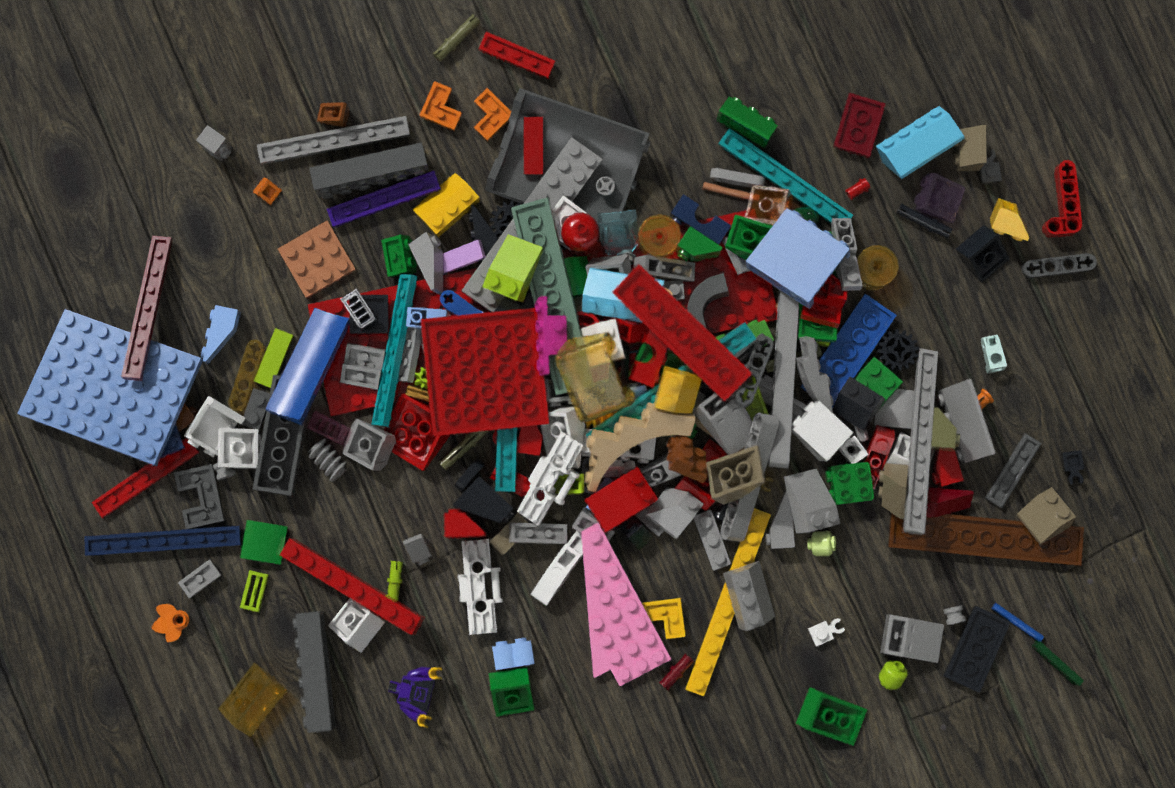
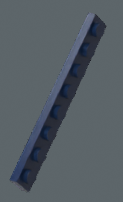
(162, 540)

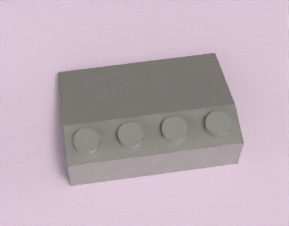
(965, 414)

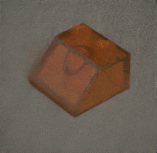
(768, 203)

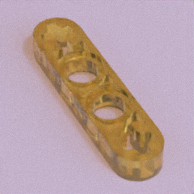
(244, 375)

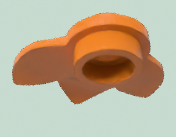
(168, 622)

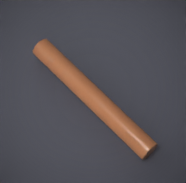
(725, 190)

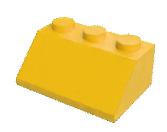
(447, 205)

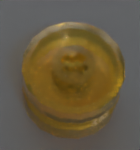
(655, 226)
(884, 260)

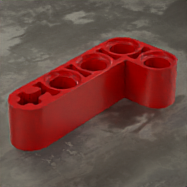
(1063, 197)

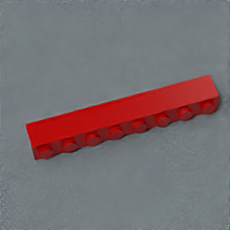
(352, 586)

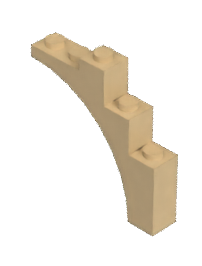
(628, 432)

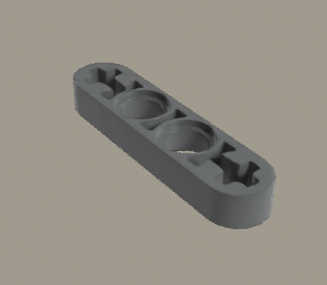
(1058, 265)
(756, 372)

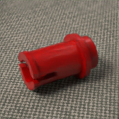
(857, 188)

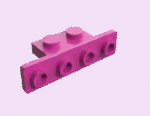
(551, 334)

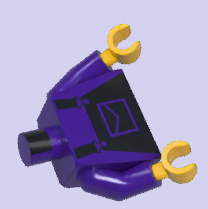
(416, 693)

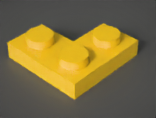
(670, 612)

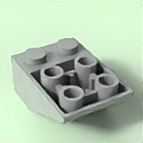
(725, 422)
(912, 638)

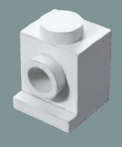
(859, 451)

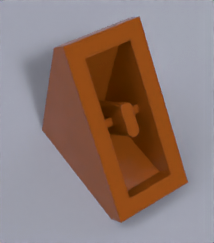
(334, 114)

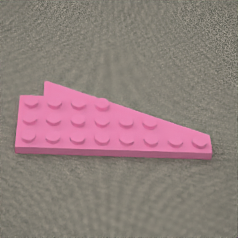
(618, 623)

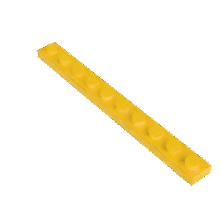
(724, 610)

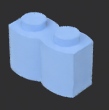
(513, 654)

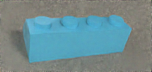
(920, 142)
(599, 297)

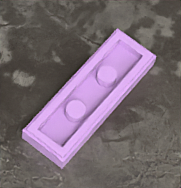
(463, 256)

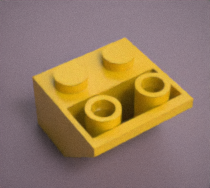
(1008, 220)

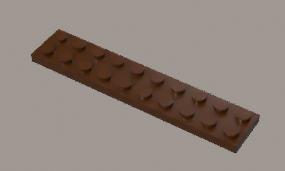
(988, 539)

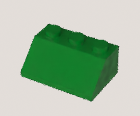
(746, 121)

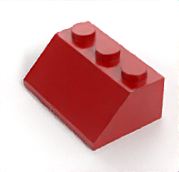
(461, 526)

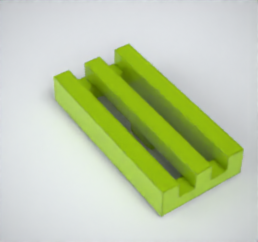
(247, 587)

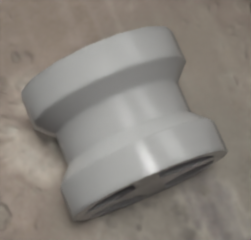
(605, 186)
(223, 473)
(954, 615)

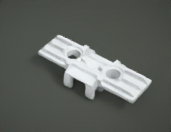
(545, 476)
(473, 586)

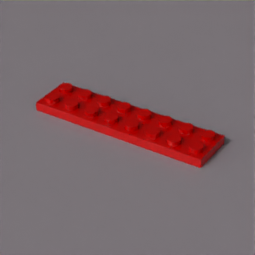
(681, 332)

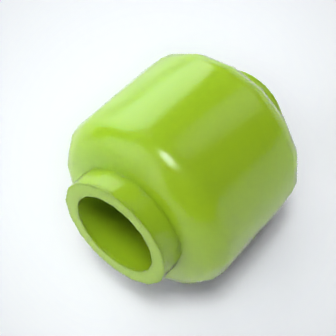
(892, 675)

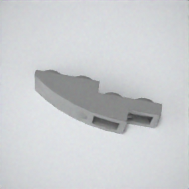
(848, 269)
(808, 366)

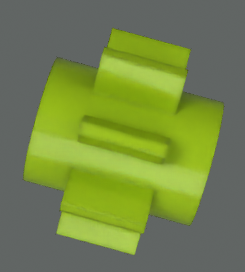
(420, 381)

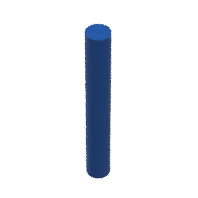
(1017, 622)

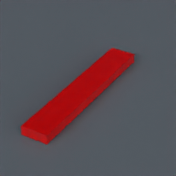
(142, 480)

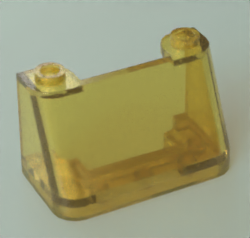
(592, 377)

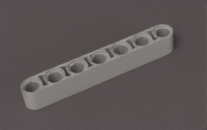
(740, 511)

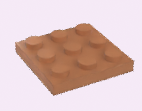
(316, 259)

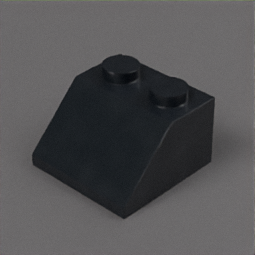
(982, 253)
(857, 403)

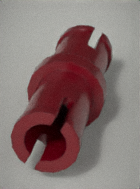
(676, 671)

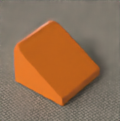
(267, 190)

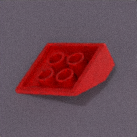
(413, 432)

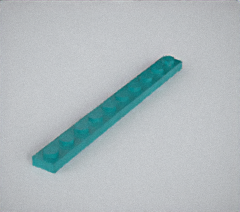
(733, 341)

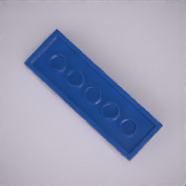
(854, 343)

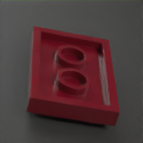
(859, 125)

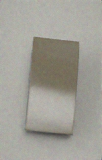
(501, 539)

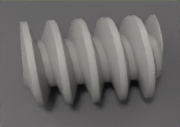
(327, 460)

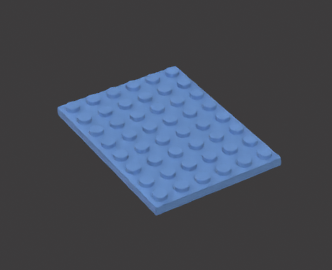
(85, 396)

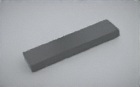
(1013, 470)

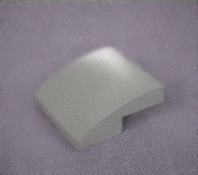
(362, 366)
(897, 410)

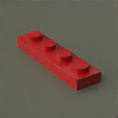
(517, 55)

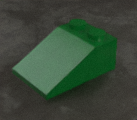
(745, 236)
(831, 716)

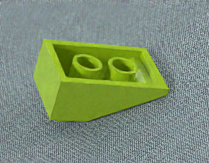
(513, 268)

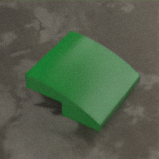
(263, 542)

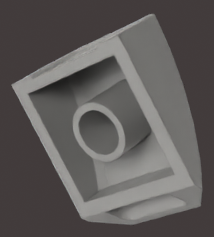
(368, 445)

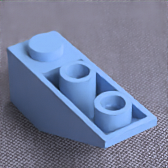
(222, 328)

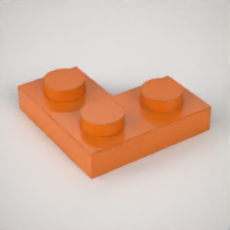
(436, 109)
(496, 114)

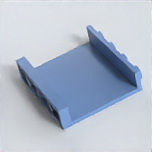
(797, 257)

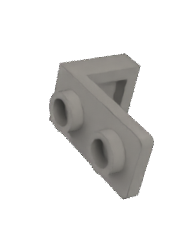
(551, 400)

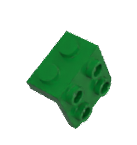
(850, 483)

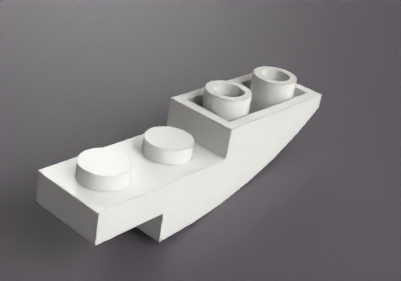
(559, 570)

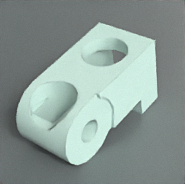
(993, 354)

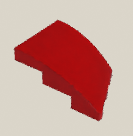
(827, 304)

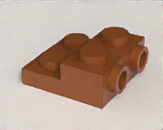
(686, 459)

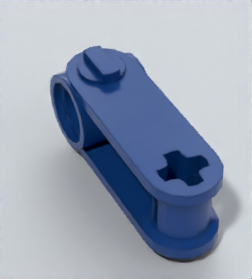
(458, 306)

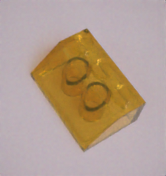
(252, 699)

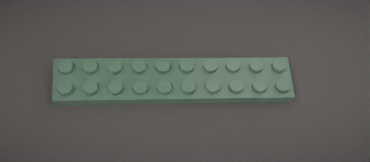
(537, 225)

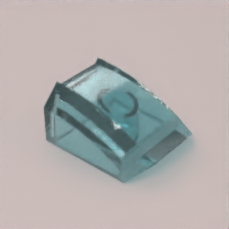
(618, 231)

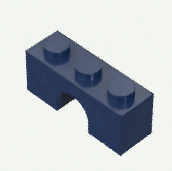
(685, 215)

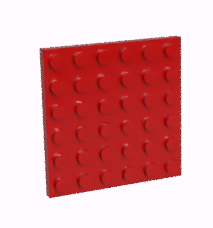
(483, 372)

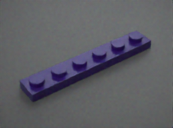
(383, 199)

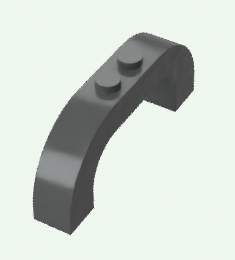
(706, 292)

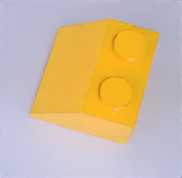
(677, 391)

